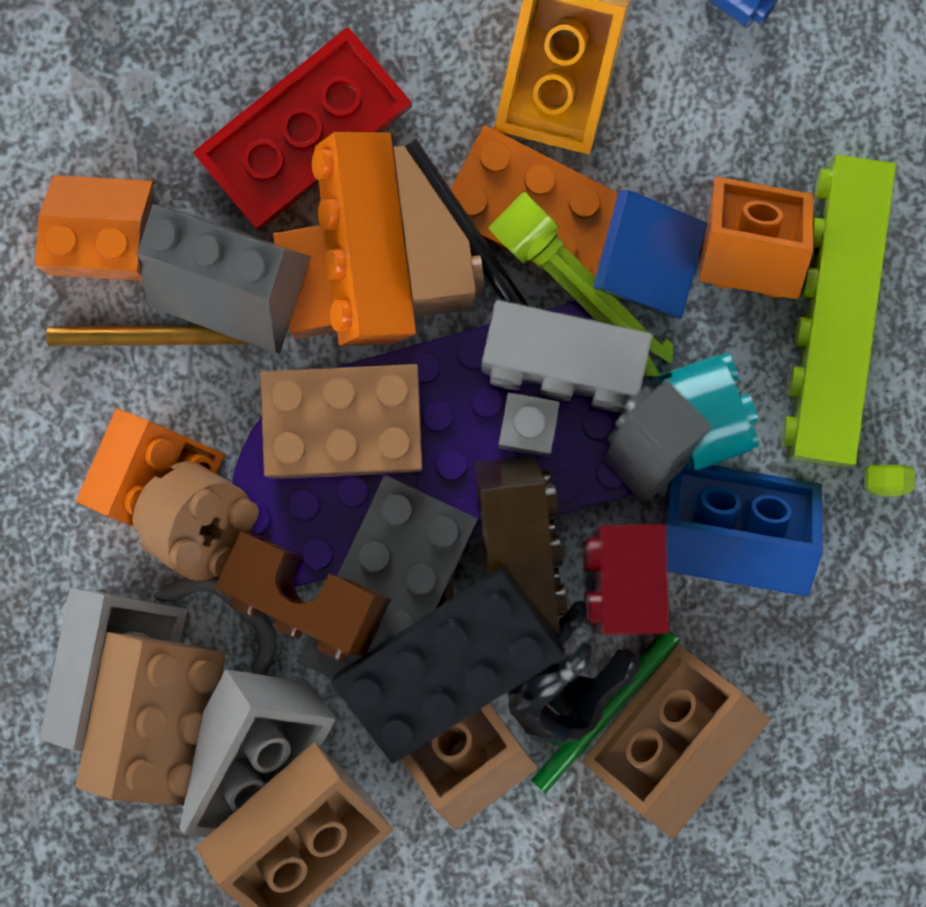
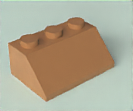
(676, 741)

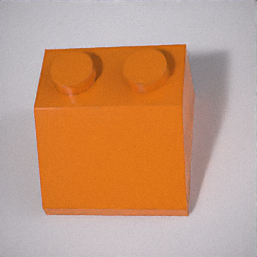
(93, 227)
(757, 238)

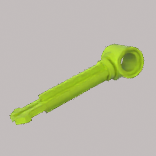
(532, 236)

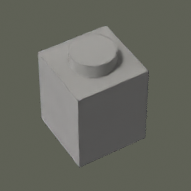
(529, 425)

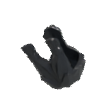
(575, 697)

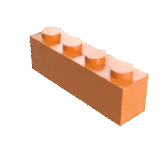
(363, 239)

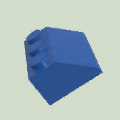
(744, 528)

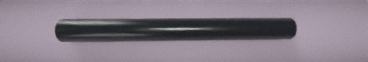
(491, 265)

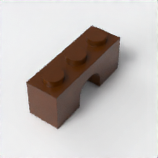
(263, 579)

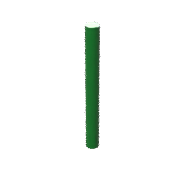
(569, 752)

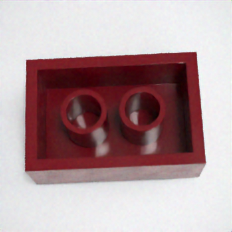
(627, 579)

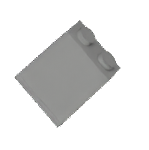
(245, 740)

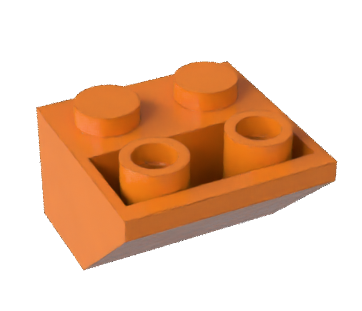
(130, 457)

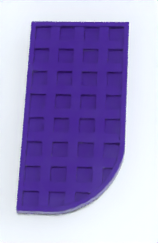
(458, 426)

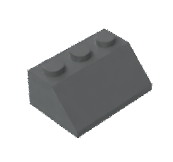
(220, 277)

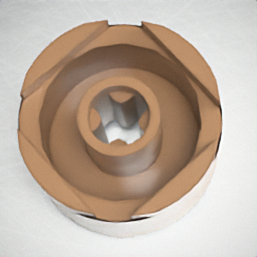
(192, 520)

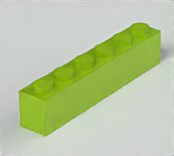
(840, 311)

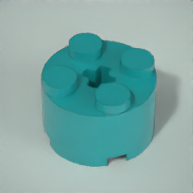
(713, 392)

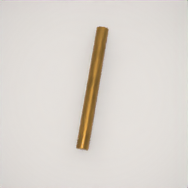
(137, 336)

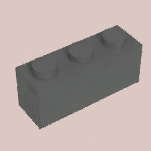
(654, 439)

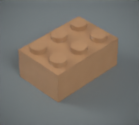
(341, 422)
(146, 718)
(294, 835)

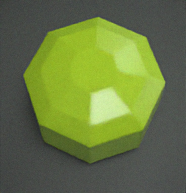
(889, 480)

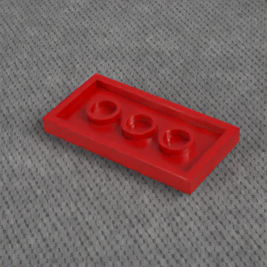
(268, 148)

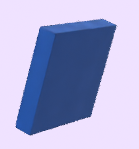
(650, 254)

